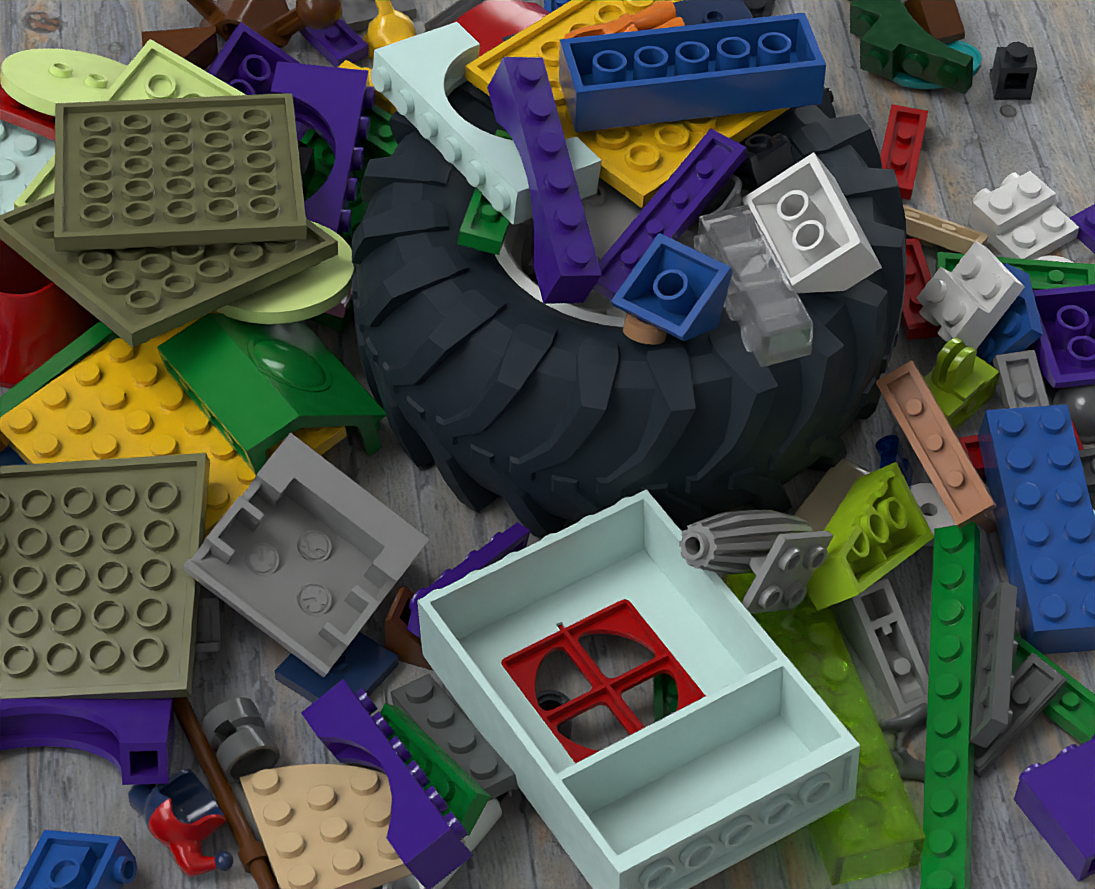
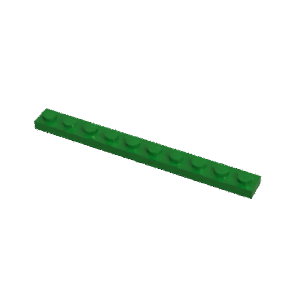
(949, 709)

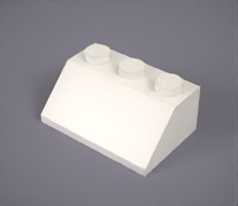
(812, 229)

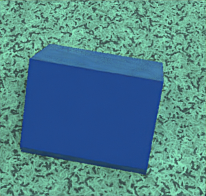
(675, 289)

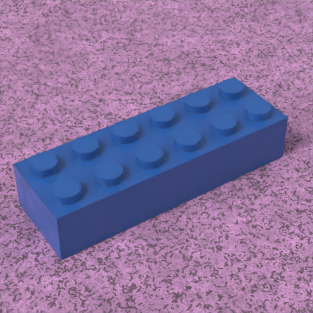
(691, 72)
(1043, 523)

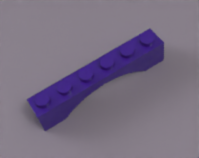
(562, 240)
(418, 829)

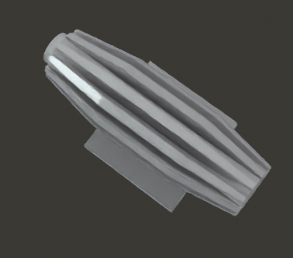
(761, 542)

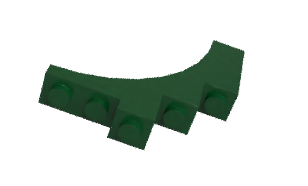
(897, 44)

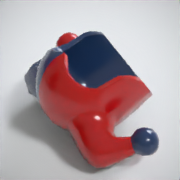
(181, 818)

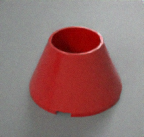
(34, 318)

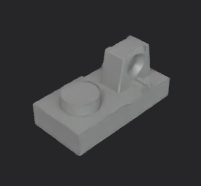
(1020, 380)

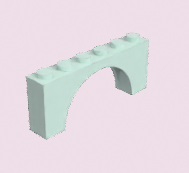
(417, 80)

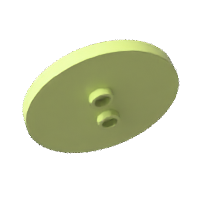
(57, 76)
(301, 294)

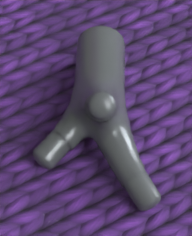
(904, 723)
(907, 765)

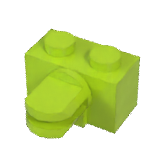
(961, 382)

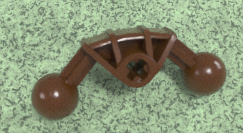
(268, 17)

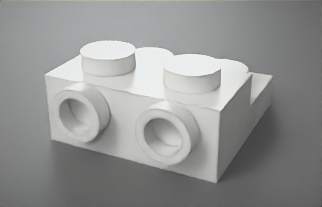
(1021, 218)
(969, 297)

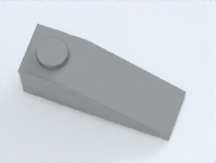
(885, 645)

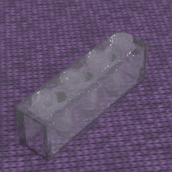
(759, 291)

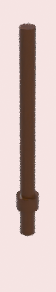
(251, 852)

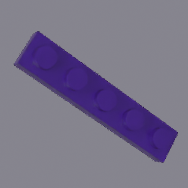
(672, 207)

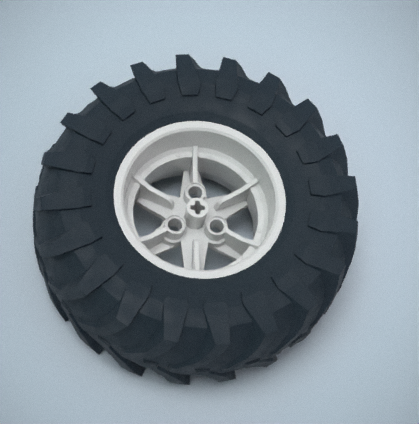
(556, 395)

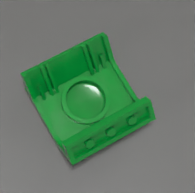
(267, 383)

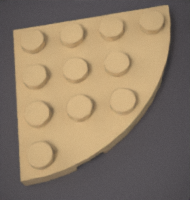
(325, 825)

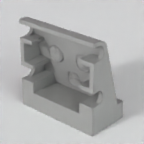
(306, 554)

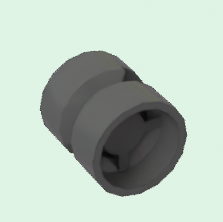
(239, 738)

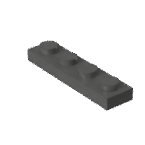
(994, 665)
(452, 731)

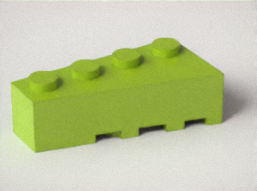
(871, 534)

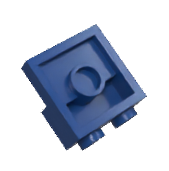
(1018, 325)
(78, 862)

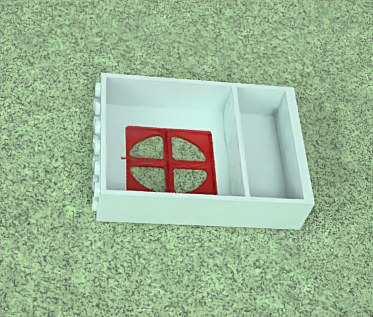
(674, 799)

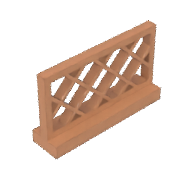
(938, 447)

